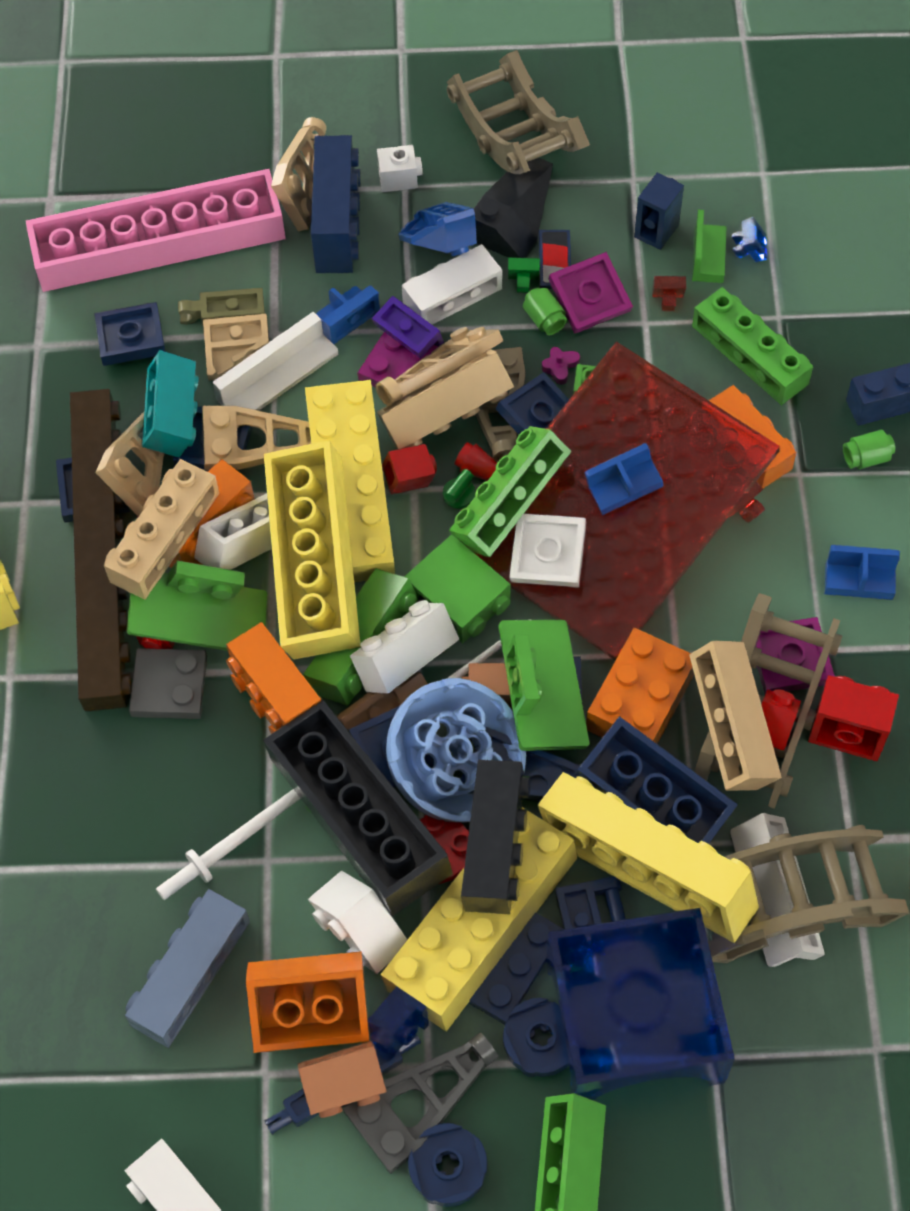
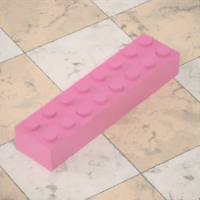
(155, 230)

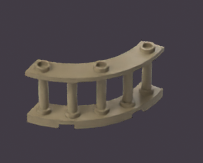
(557, 132)
(764, 620)
(804, 917)

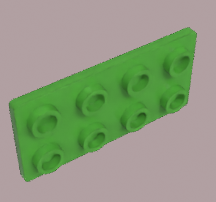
(197, 607)
(543, 685)

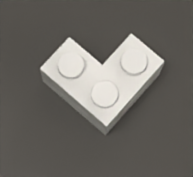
(359, 918)

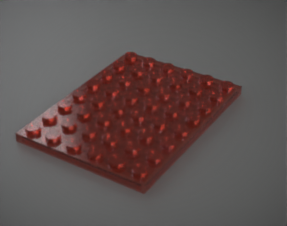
(649, 543)

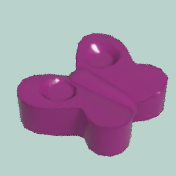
(559, 363)

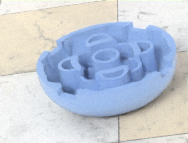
(466, 712)

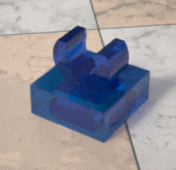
(751, 239)

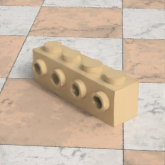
(445, 400)
(161, 529)
(735, 716)

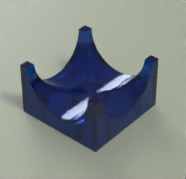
(639, 1002)

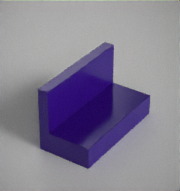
(407, 327)

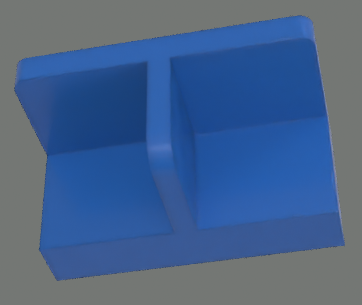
(348, 311)
(623, 479)
(861, 572)

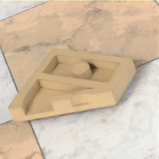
(232, 341)

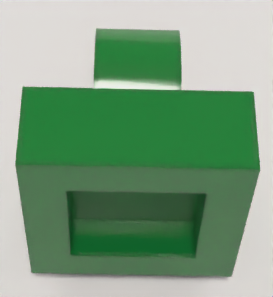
(523, 270)

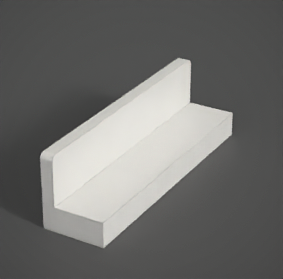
(276, 366)
(775, 890)

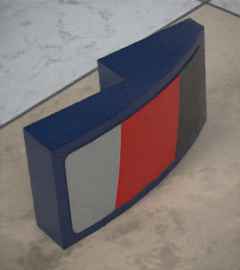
(553, 253)

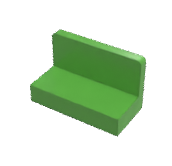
(709, 251)

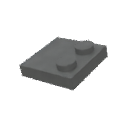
(168, 683)

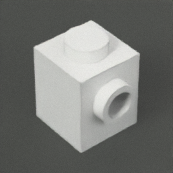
(398, 168)

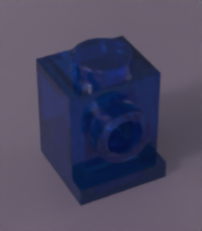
(397, 1021)

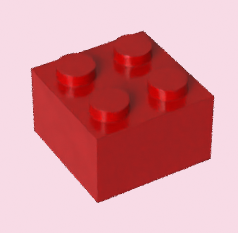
(853, 717)

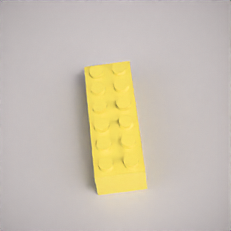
(348, 419)
(311, 550)
(652, 855)
(457, 948)

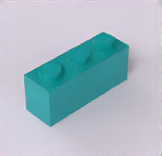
(170, 404)

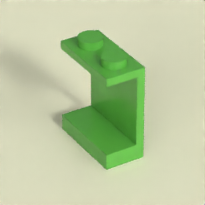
(464, 585)

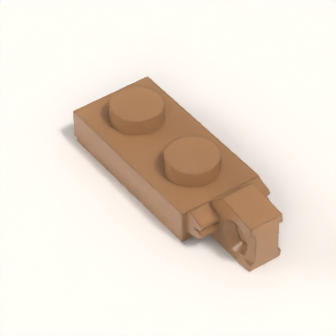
(375, 704)

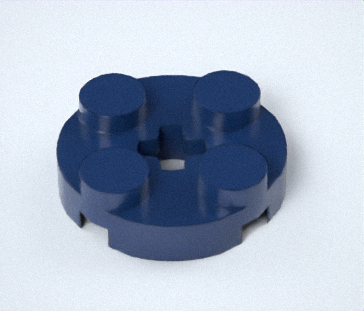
(519, 1030)
(467, 1177)

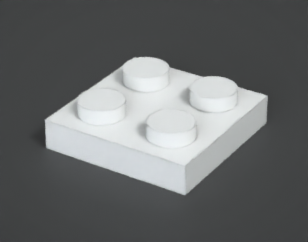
(548, 550)

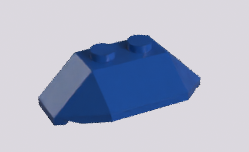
(442, 228)

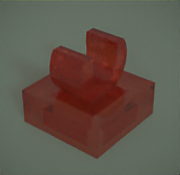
(669, 289)
(749, 507)

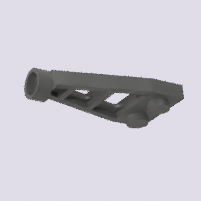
(383, 1128)

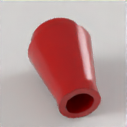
(476, 461)

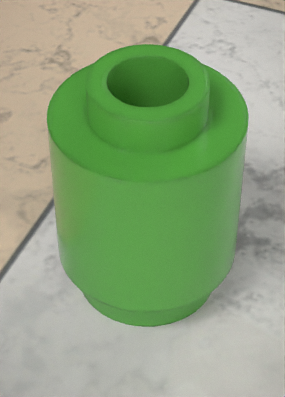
(544, 310)
(869, 449)

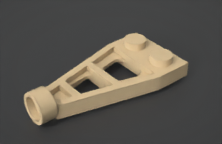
(287, 185)
(457, 351)
(220, 435)
(123, 476)

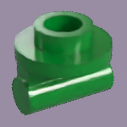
(460, 490)

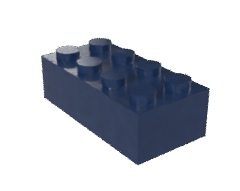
(335, 204)
(656, 782)

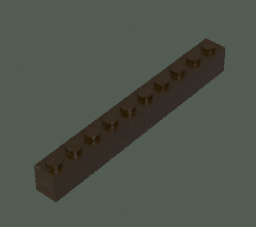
(96, 532)

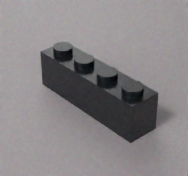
(494, 837)

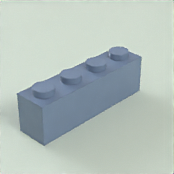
(187, 967)

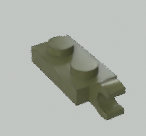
(222, 304)

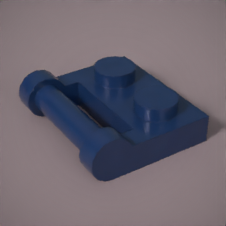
(579, 905)

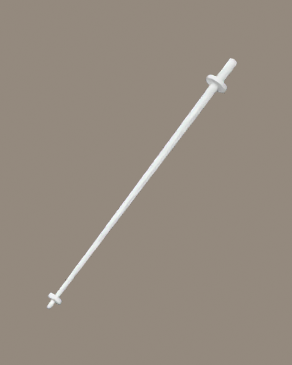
(200, 864)

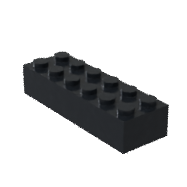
(358, 807)

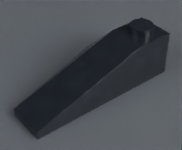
(512, 211)

